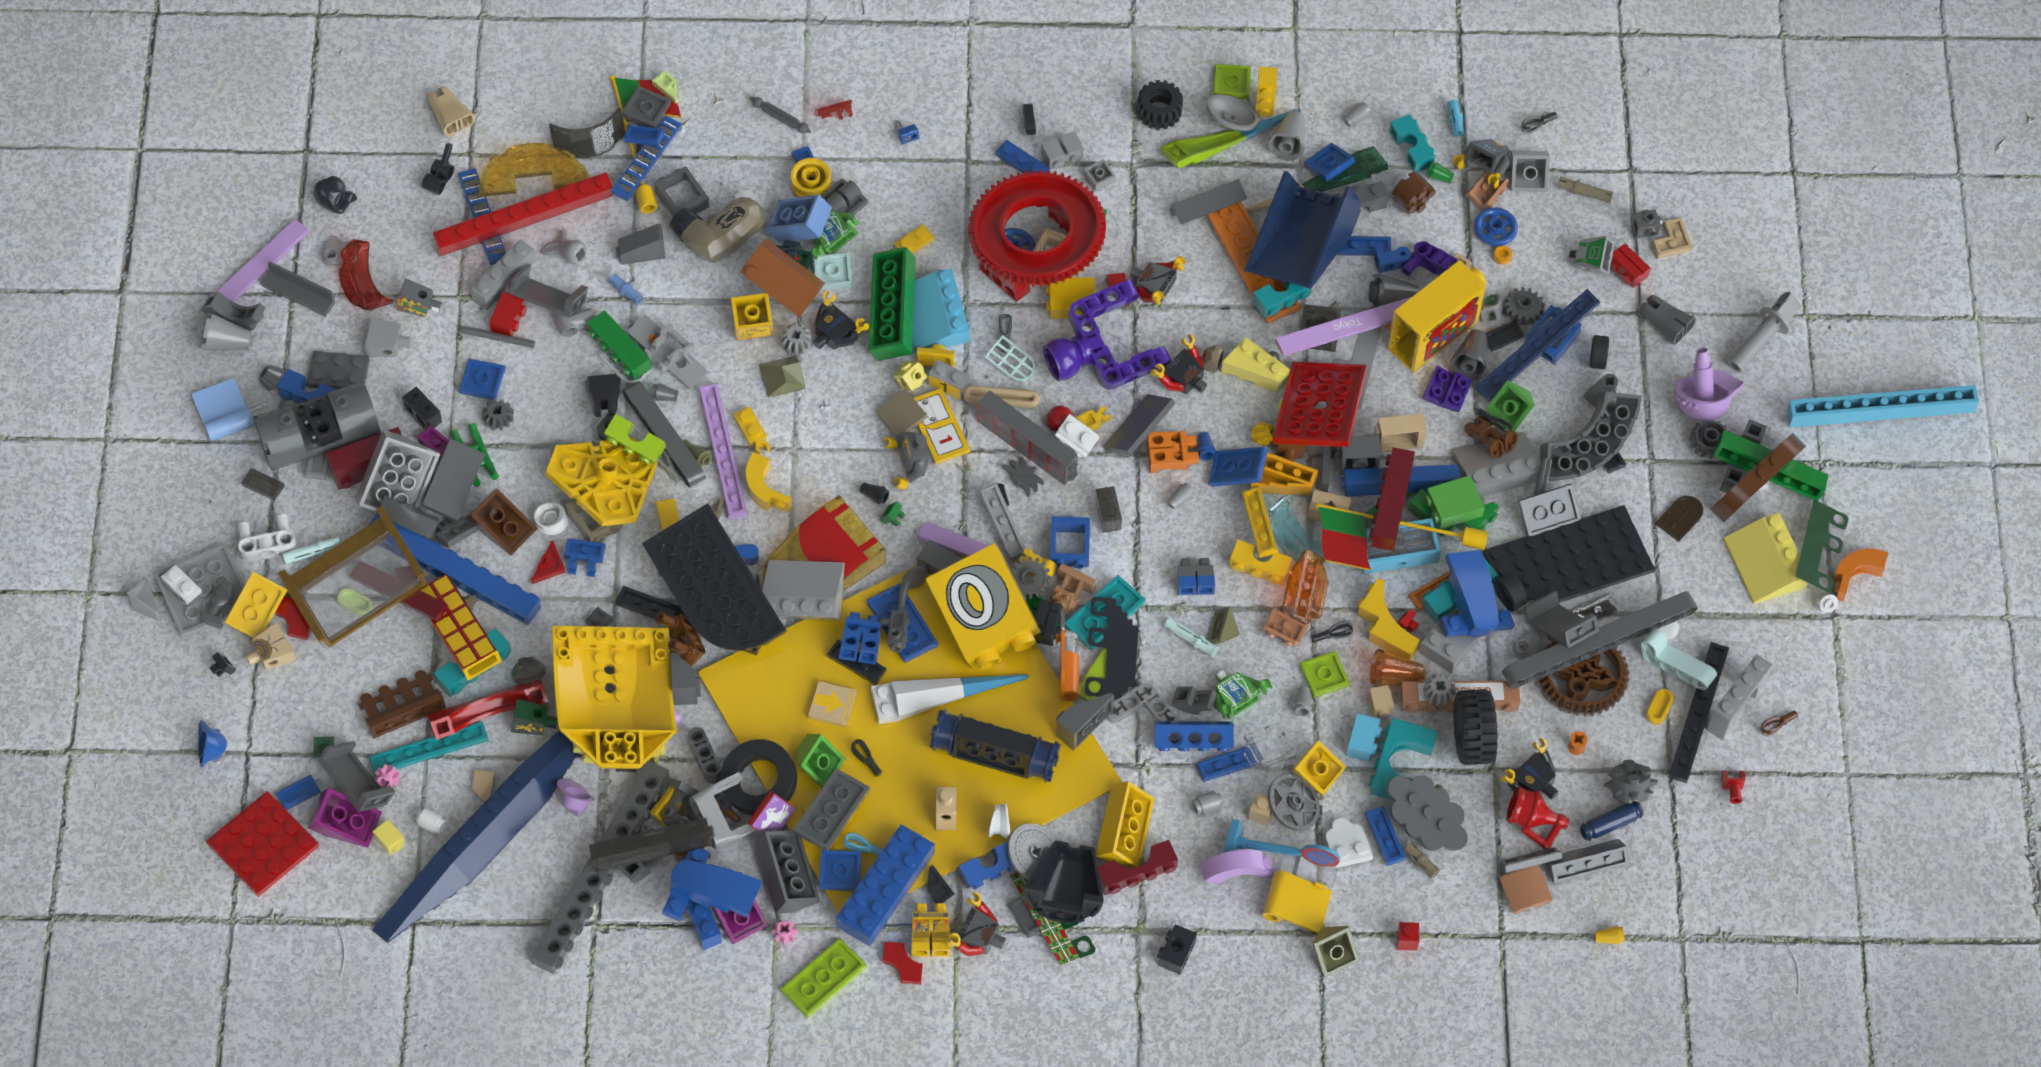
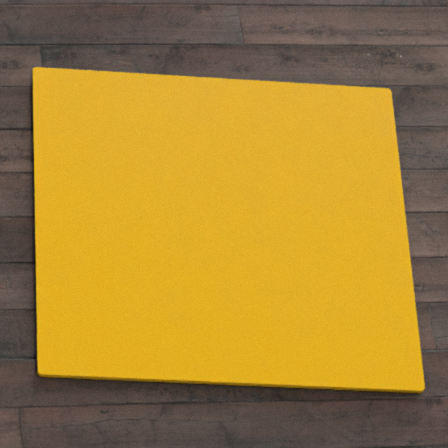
(774, 692)

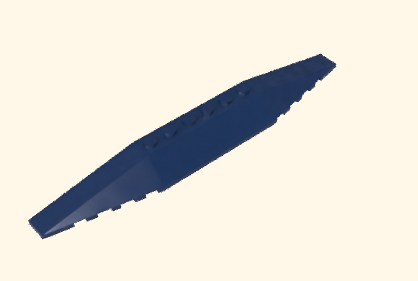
(481, 836)

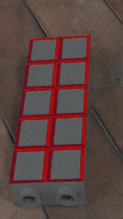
(1027, 438)

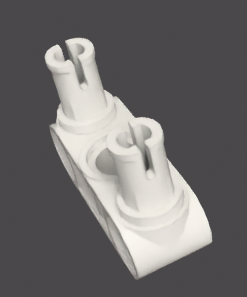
(266, 544)

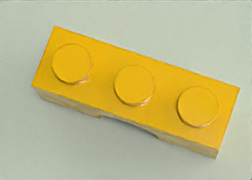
(1266, 91)
(1273, 570)

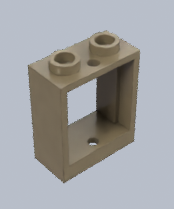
(596, 535)

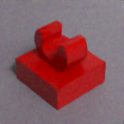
(1406, 621)

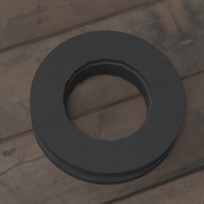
(754, 751)

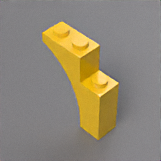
(1384, 629)

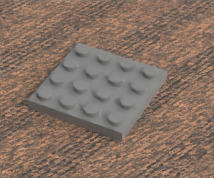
(207, 572)

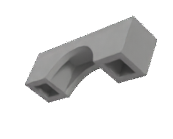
(488, 288)

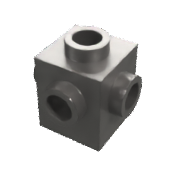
(1646, 223)

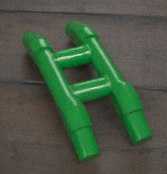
(479, 446)

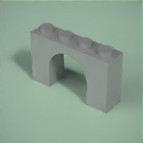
(1747, 684)

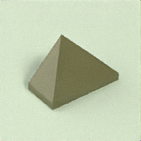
(1223, 626)

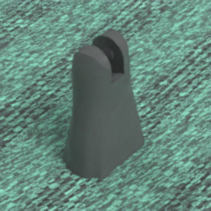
(1668, 319)

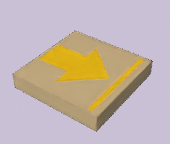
(832, 704)

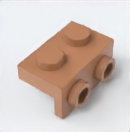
(1485, 195)
(1285, 627)

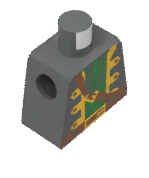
(417, 299)

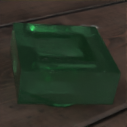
(321, 743)

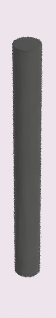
(497, 336)

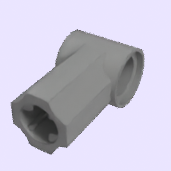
(577, 321)

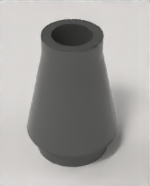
(663, 393)

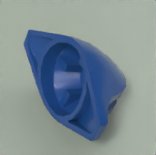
(210, 743)

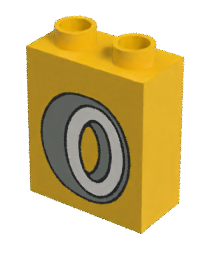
(984, 607)

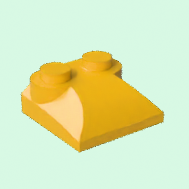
(1318, 767)

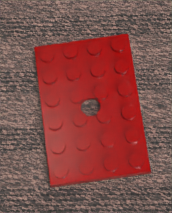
(1314, 383)

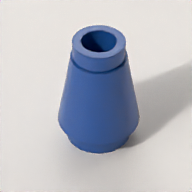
(1205, 447)

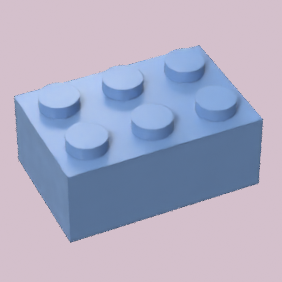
(799, 218)

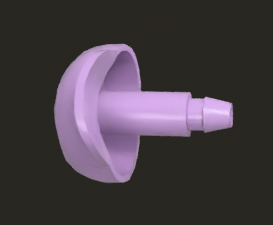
(1706, 393)

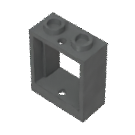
(696, 205)

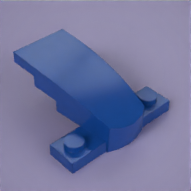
(1473, 598)
(708, 886)

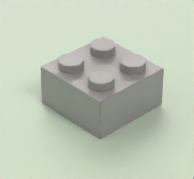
(1099, 175)

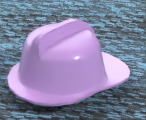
(574, 796)

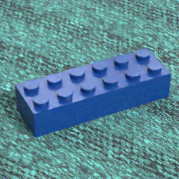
(885, 885)

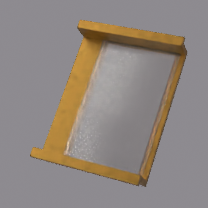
(355, 581)

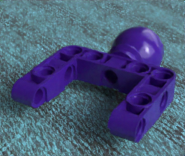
(1067, 356)

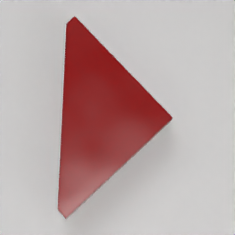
(549, 565)

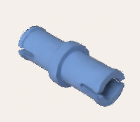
(625, 289)

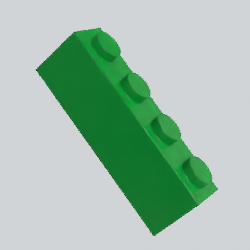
(618, 345)

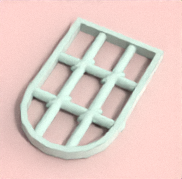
(1009, 352)

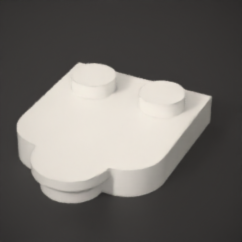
(1349, 842)

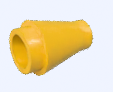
(1610, 935)

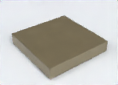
(901, 413)

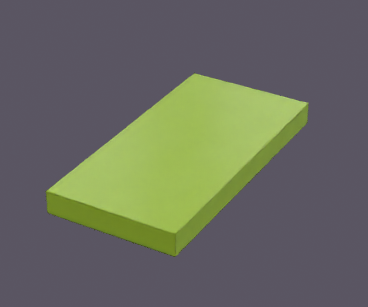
(823, 978)

